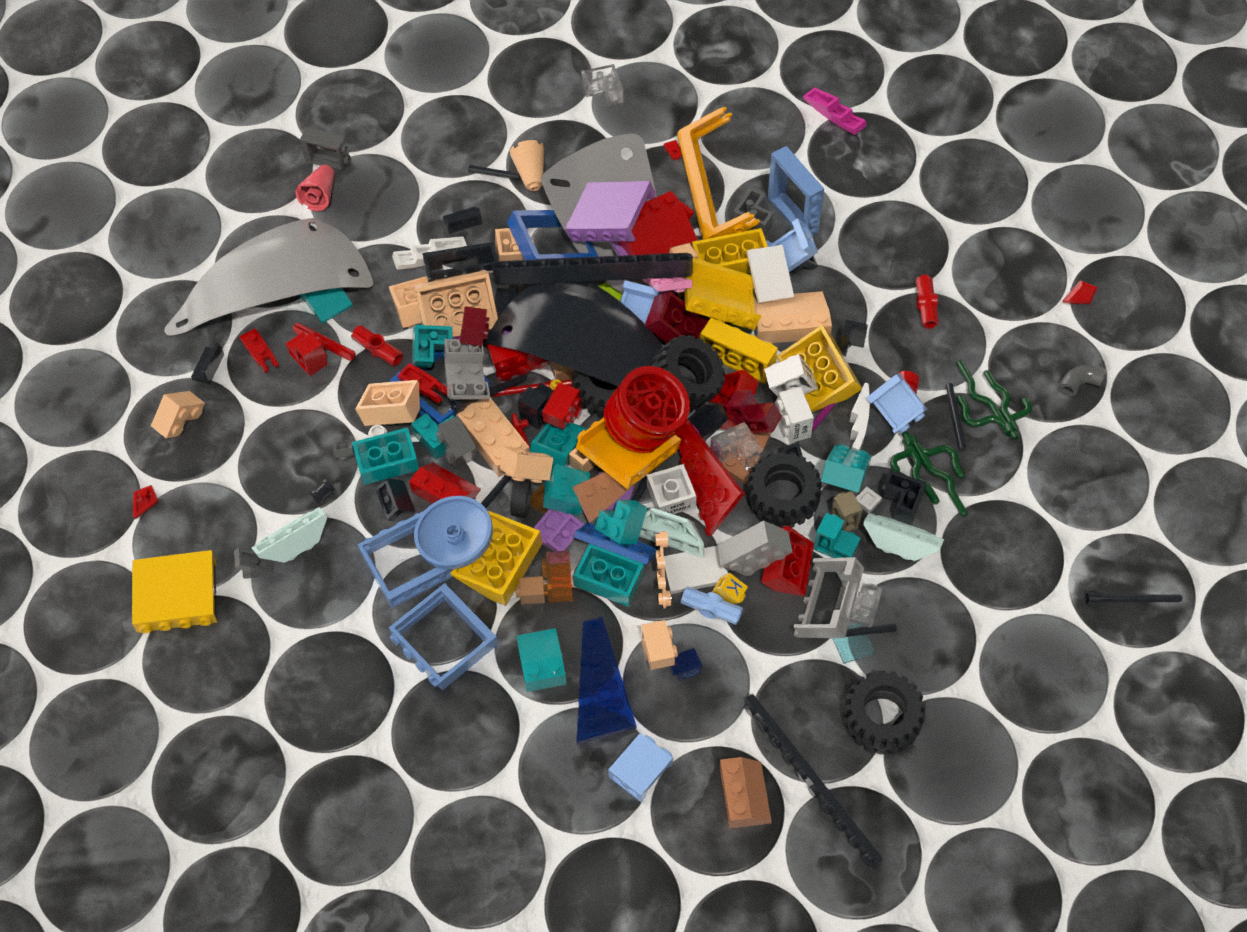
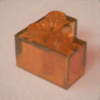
(558, 573)

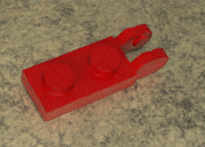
(258, 349)
(426, 382)

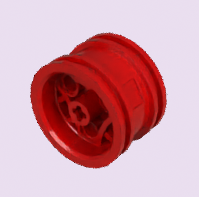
(646, 409)

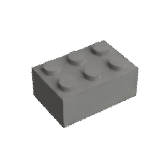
(755, 548)

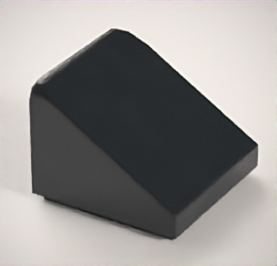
(792, 447)

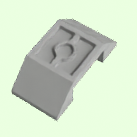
(464, 370)

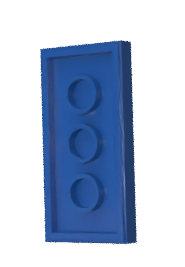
(639, 552)

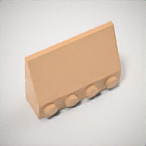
(444, 300)
(406, 301)
(792, 318)

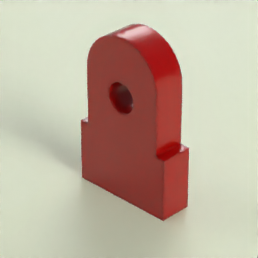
(673, 149)

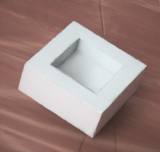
(868, 500)

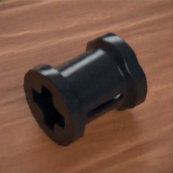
(322, 492)

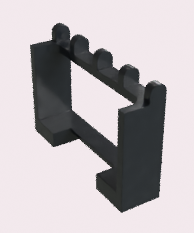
(433, 260)

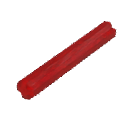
(329, 344)

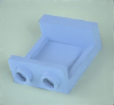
(797, 244)
(638, 298)
(898, 403)
(640, 766)

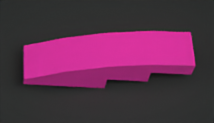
(837, 113)

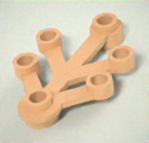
(664, 597)

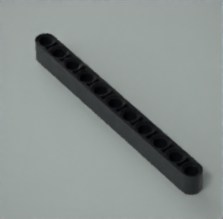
(593, 268)

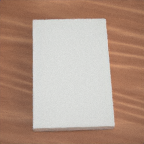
(770, 274)
(693, 571)

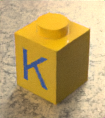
(730, 589)

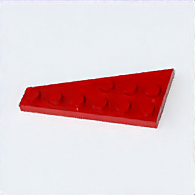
(713, 484)

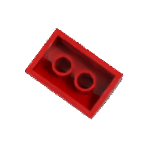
(734, 382)
(435, 483)
(792, 572)

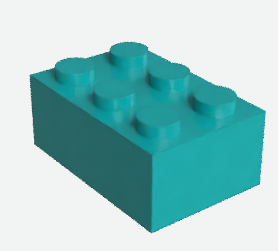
(385, 456)
(846, 468)
(608, 575)

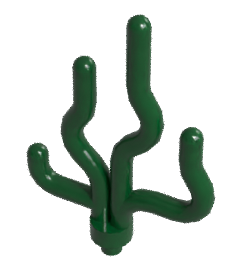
(1003, 418)
(919, 454)

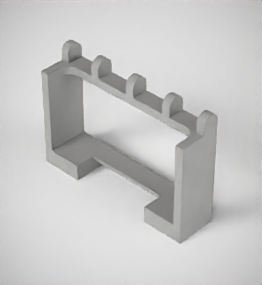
(840, 618)

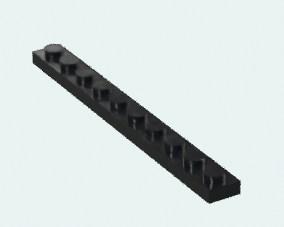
(815, 785)

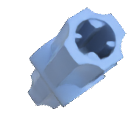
(711, 605)

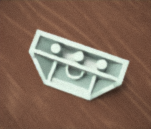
(681, 531)
(292, 538)
(901, 538)

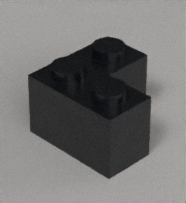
(532, 403)
(905, 491)

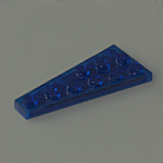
(602, 695)

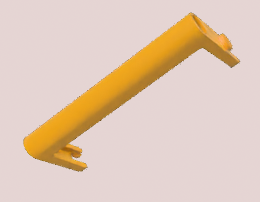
(698, 180)

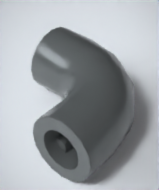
(1081, 375)

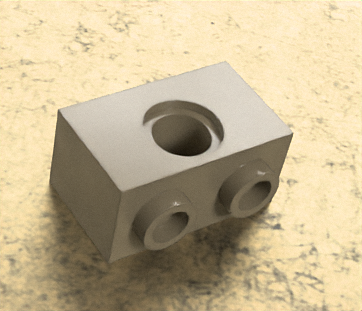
(848, 509)

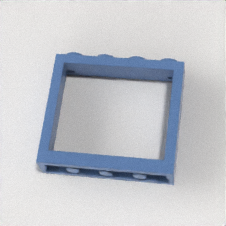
(785, 165)
(412, 587)
(421, 610)

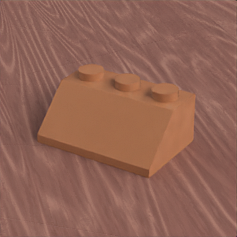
(744, 792)

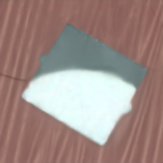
(853, 647)

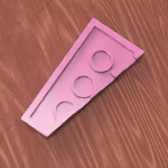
(664, 284)

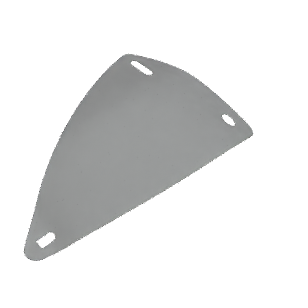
(271, 268)

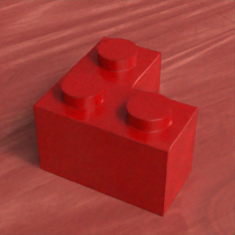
(308, 352)
(563, 406)

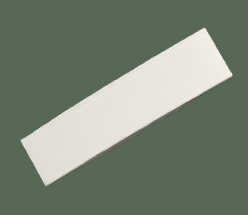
(414, 258)
(860, 418)

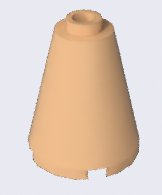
(529, 162)

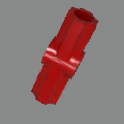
(927, 302)
(370, 341)

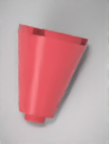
(316, 188)

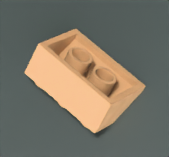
(389, 403)

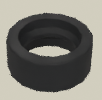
(520, 498)

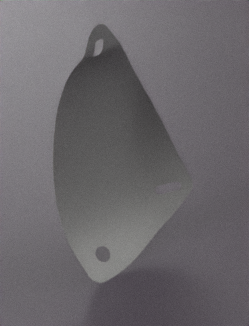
(596, 164)

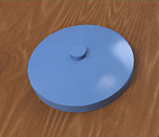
(453, 532)

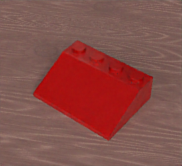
(660, 227)

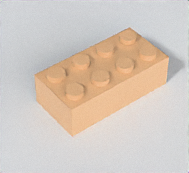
(490, 431)

